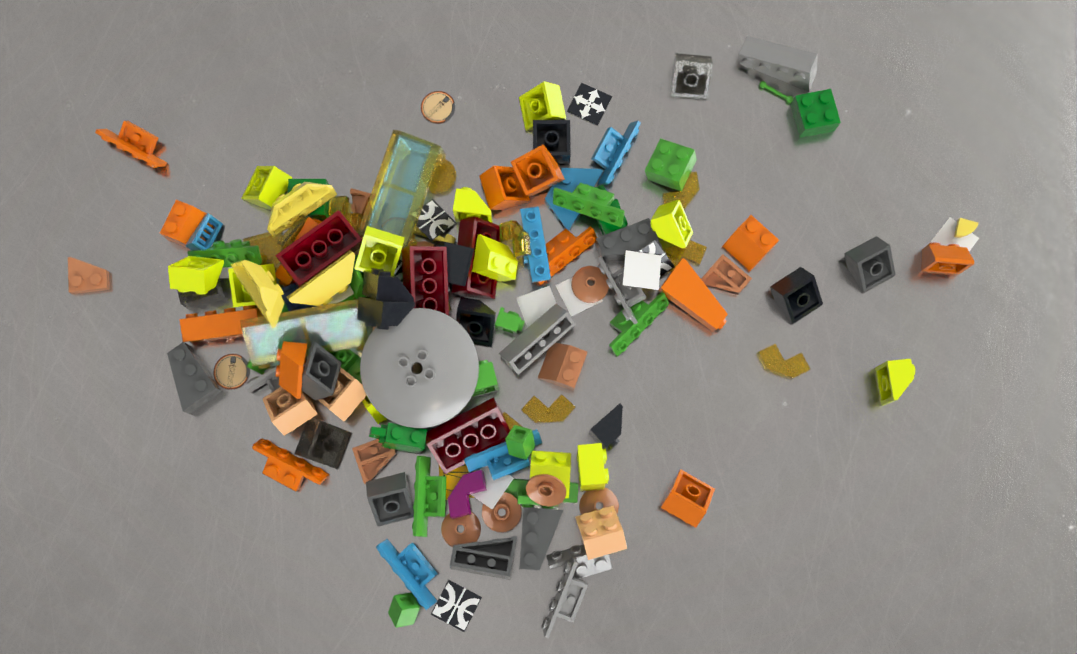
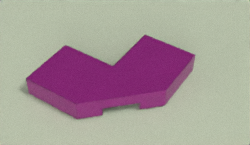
(467, 485)

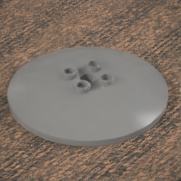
(447, 373)

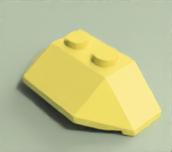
(301, 200)
(326, 283)
(261, 289)

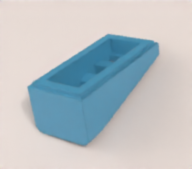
(196, 242)

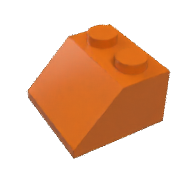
(537, 171)
(502, 188)
(182, 223)
(750, 243)
(945, 259)
(291, 367)
(688, 498)

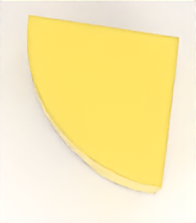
(964, 227)

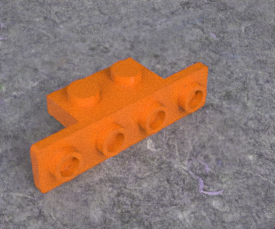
(134, 140)
(566, 247)
(287, 467)

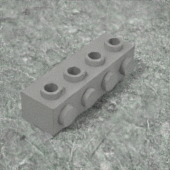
(537, 338)

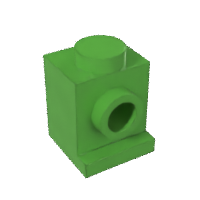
(509, 322)

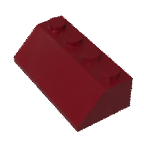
(319, 248)
(426, 276)
(476, 285)
(467, 435)

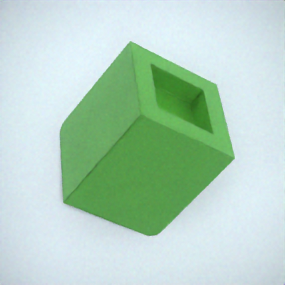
(520, 442)
(403, 609)

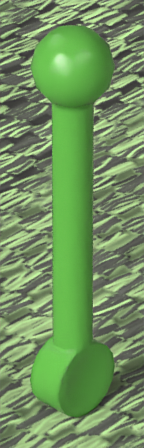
(789, 99)

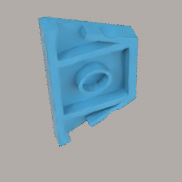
(572, 178)

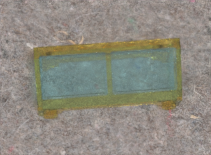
(402, 186)
(328, 325)

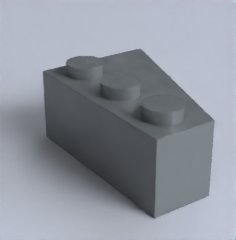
(630, 238)
(191, 378)
(537, 533)
(485, 558)

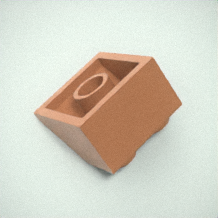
(563, 365)

